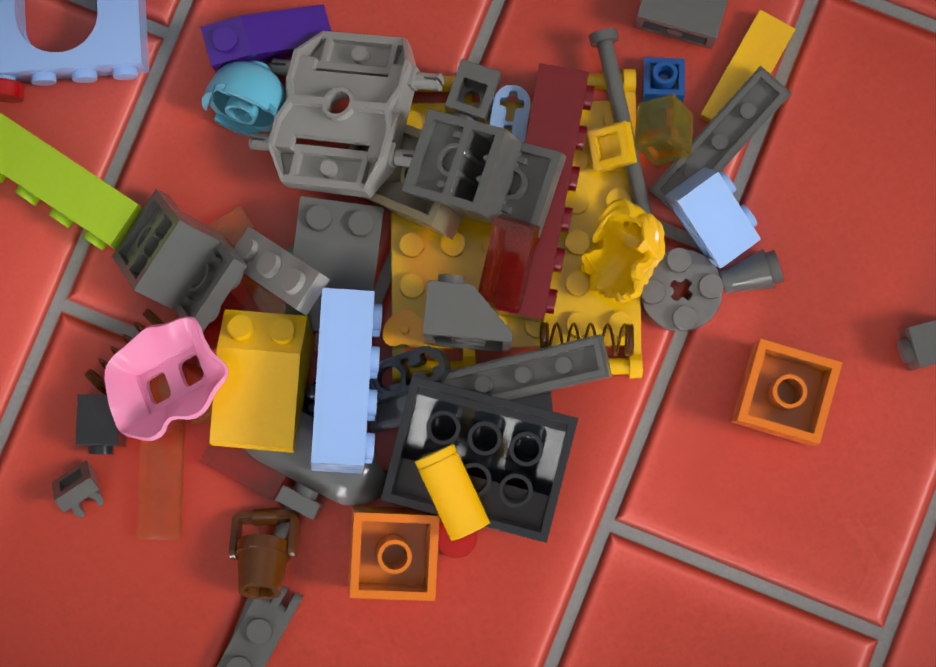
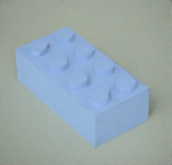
(342, 381)

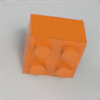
(786, 392)
(393, 554)

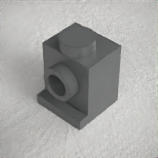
(475, 80)

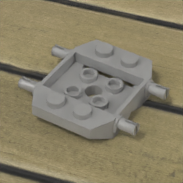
(378, 80)

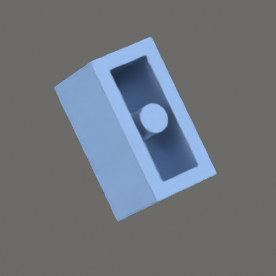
(714, 216)

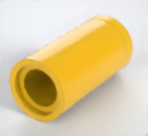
(452, 492)

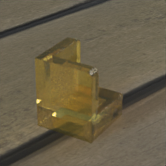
(664, 129)

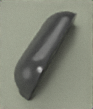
(343, 488)

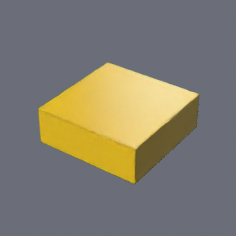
(612, 146)

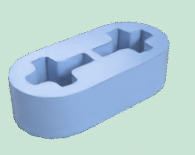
(521, 116)

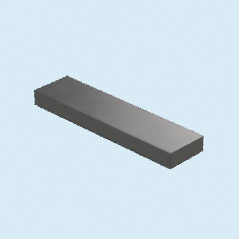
(726, 131)

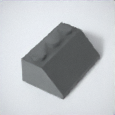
(462, 318)

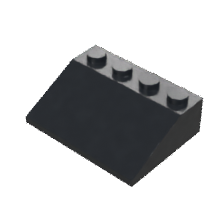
(507, 447)

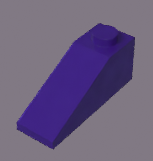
(262, 35)

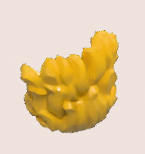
(626, 252)

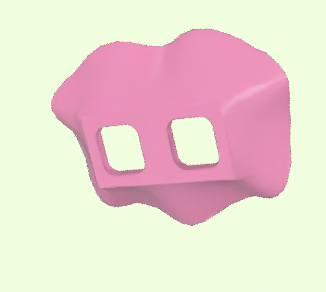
(150, 354)

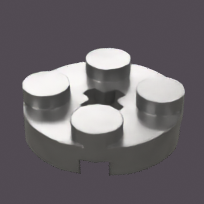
(704, 286)

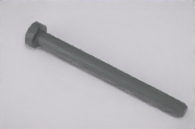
(604, 41)

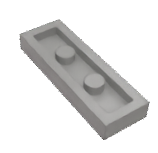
(280, 271)

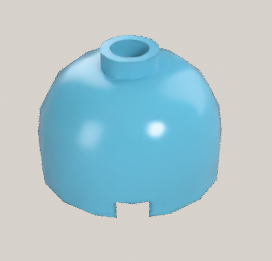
(245, 97)

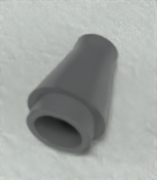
(753, 273)

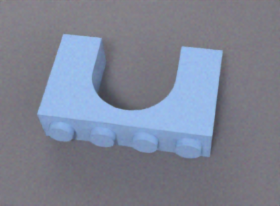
(113, 48)

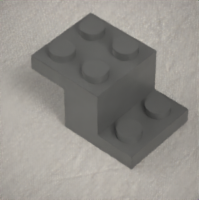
(482, 170)
(178, 260)

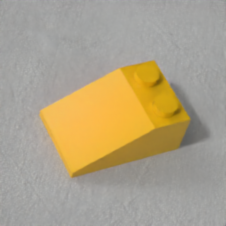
(266, 380)

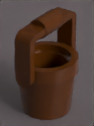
(263, 556)

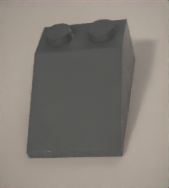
(339, 243)

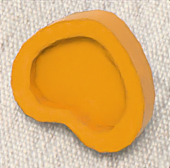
(404, 329)

